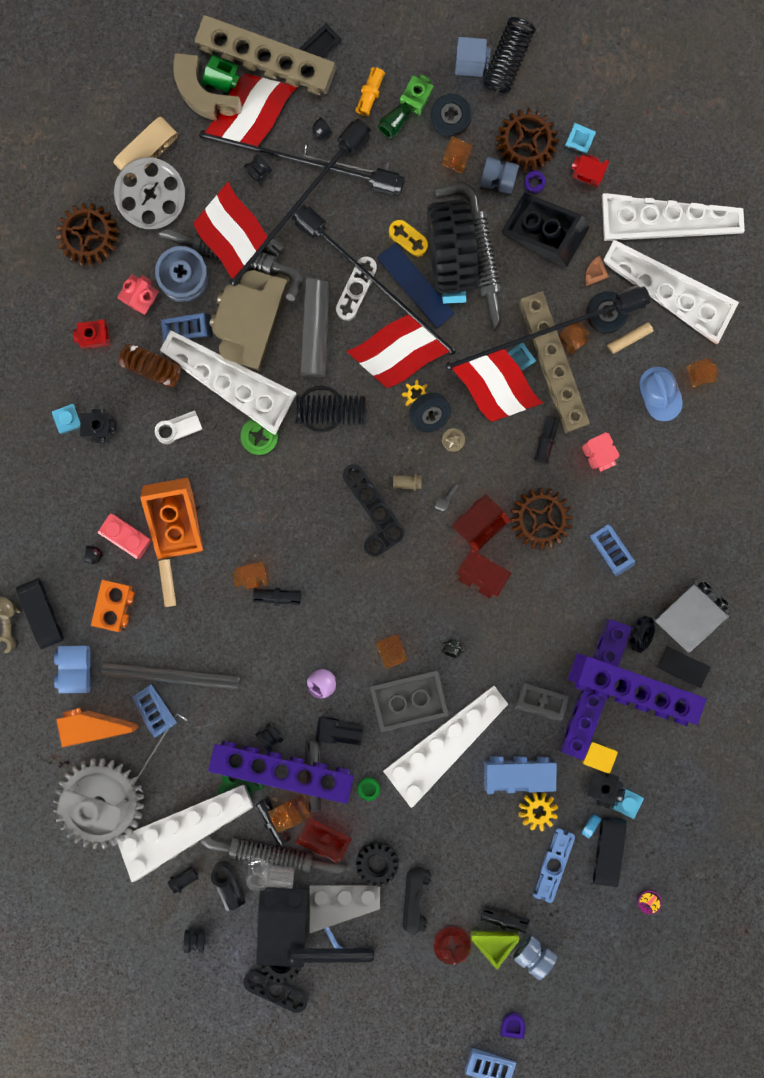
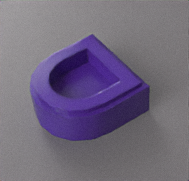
(512, 1026)

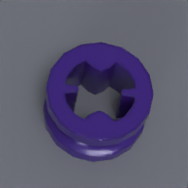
(530, 176)

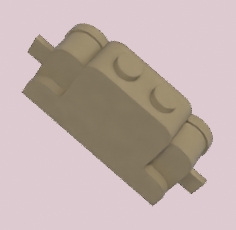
(248, 317)

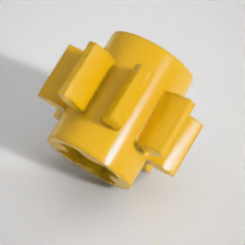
(416, 388)

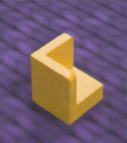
(600, 757)

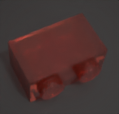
(481, 522)
(482, 573)
(323, 840)

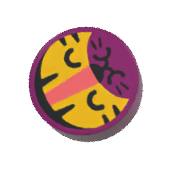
(649, 901)

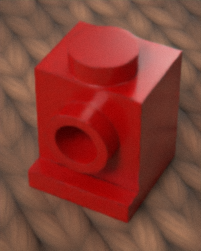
(589, 169)
(99, 338)

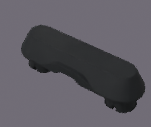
(411, 918)

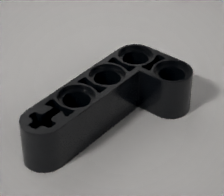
(369, 506)

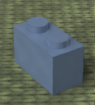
(472, 56)

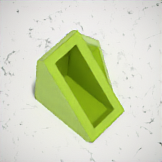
(495, 944)

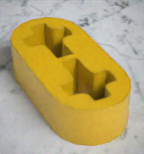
(404, 242)

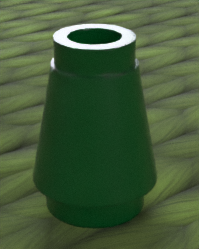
(392, 122)

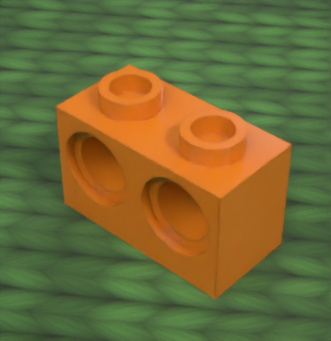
(106, 603)

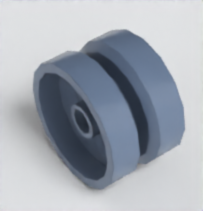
(172, 264)

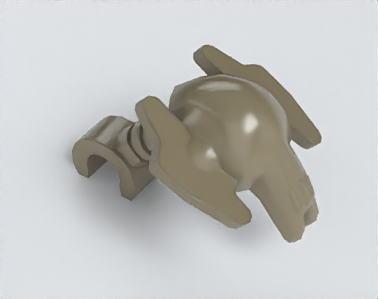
(7, 610)

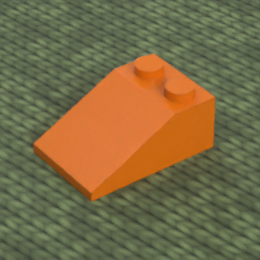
(172, 518)
(87, 726)

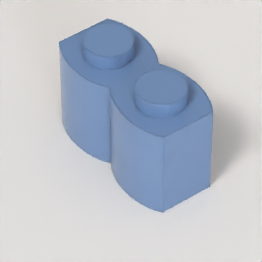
(73, 669)

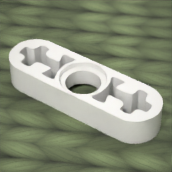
(344, 301)

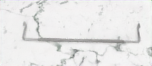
(341, 164)
(153, 751)

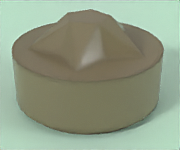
(453, 440)

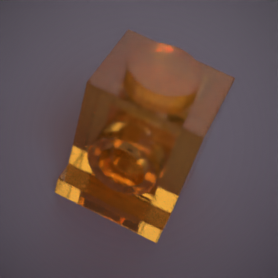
(457, 154)
(574, 337)
(702, 372)
(250, 575)

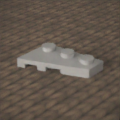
(341, 903)

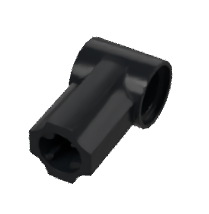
(332, 731)
(227, 888)

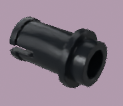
(182, 880)

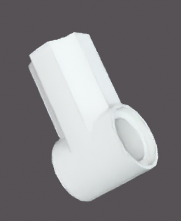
(181, 427)

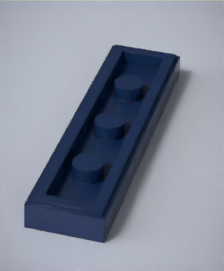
(415, 285)

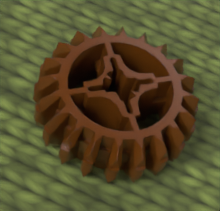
(522, 131)
(69, 229)
(149, 365)
(559, 530)

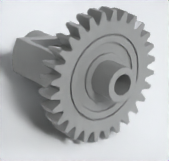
(93, 818)

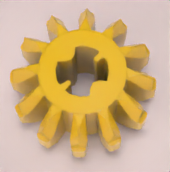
(541, 817)

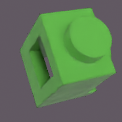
(417, 102)

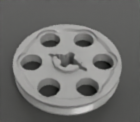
(153, 204)

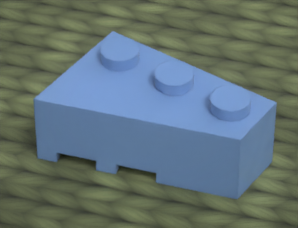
(519, 774)

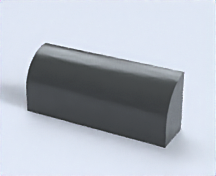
(315, 328)

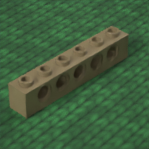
(212, 29)
(554, 363)

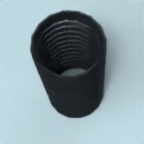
(521, 32)
(361, 409)

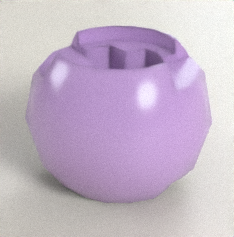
(321, 683)

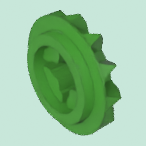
(248, 439)

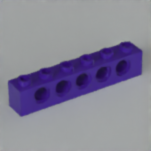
(689, 704)
(588, 705)
(221, 765)

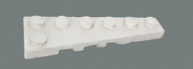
(650, 218)
(683, 296)
(246, 390)
(430, 758)
(168, 837)

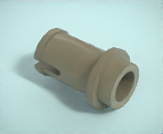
(407, 482)

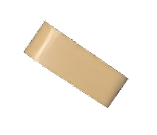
(148, 144)

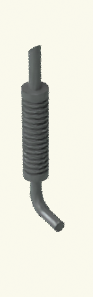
(486, 261)
(262, 263)
(271, 855)

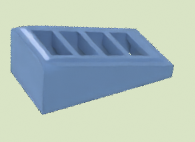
(206, 329)
(619, 545)
(151, 722)
(485, 1056)

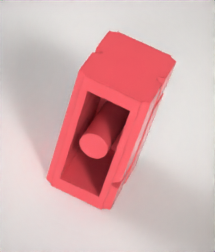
(601, 452)
(125, 536)

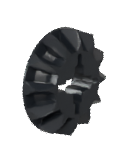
(642, 634)

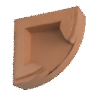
(595, 272)

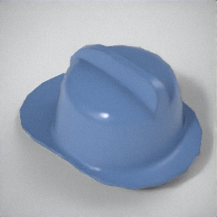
(661, 393)

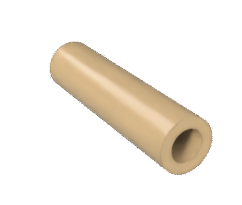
(630, 338)
(167, 583)

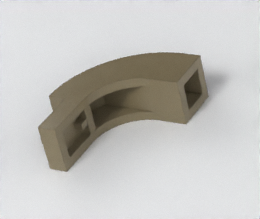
(187, 77)

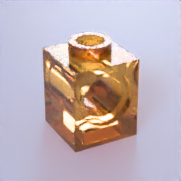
(289, 814)

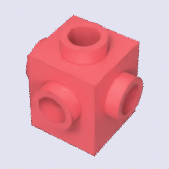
(138, 293)

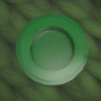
(368, 788)

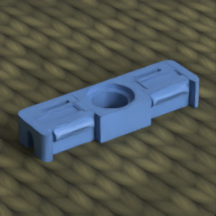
(549, 880)

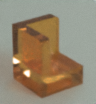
(391, 651)

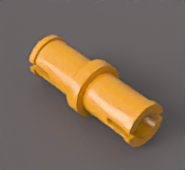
(370, 91)

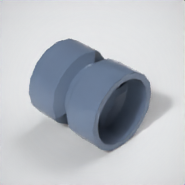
(499, 175)
(537, 959)

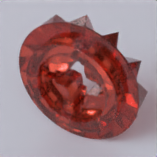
(459, 937)

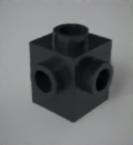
(89, 424)
(600, 784)

